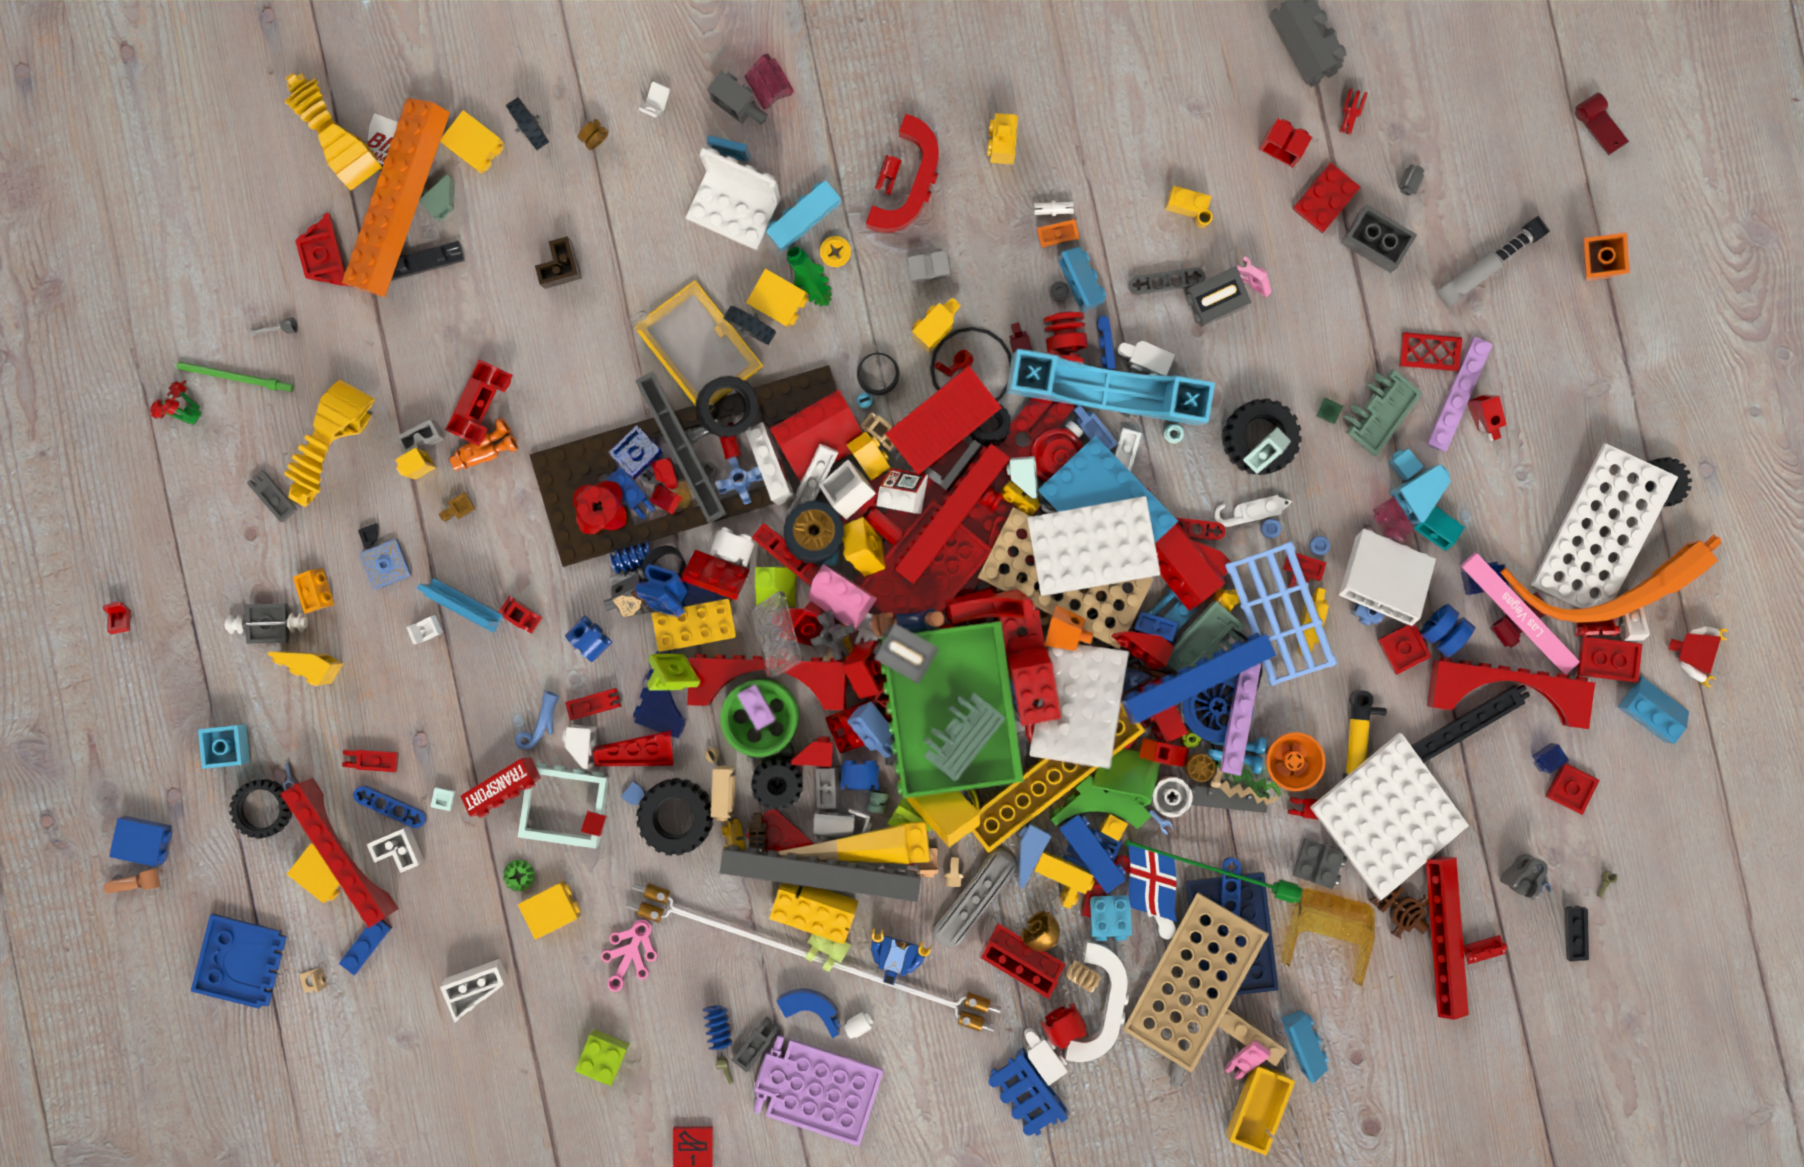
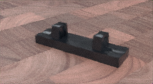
(428, 260)

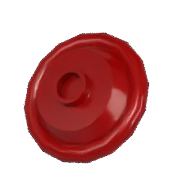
(1053, 450)

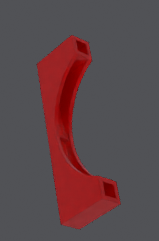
(823, 677)
(1568, 696)
(308, 807)

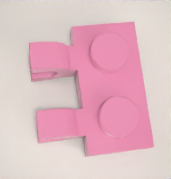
(1255, 277)

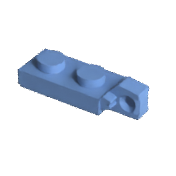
(1093, 427)

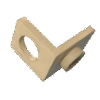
(318, 980)

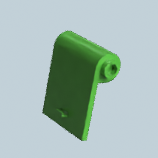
(1129, 776)

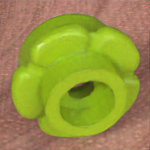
(1191, 743)

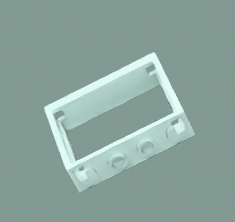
(558, 837)

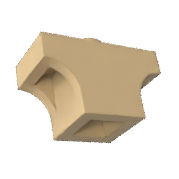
(877, 427)

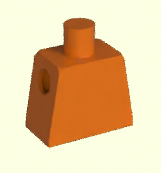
(1067, 630)

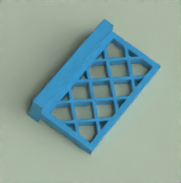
(461, 604)

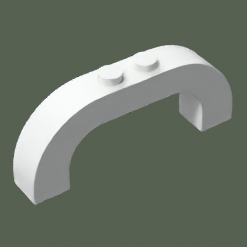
(1098, 1044)

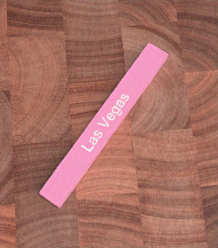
(1519, 613)

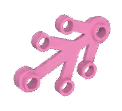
(630, 951)

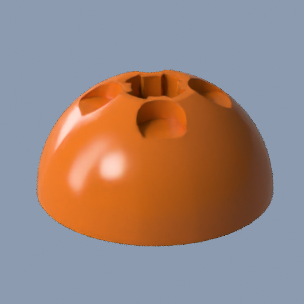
(1306, 761)

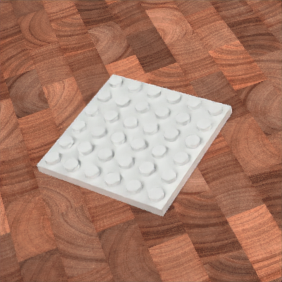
(1389, 816)

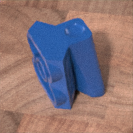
(663, 590)

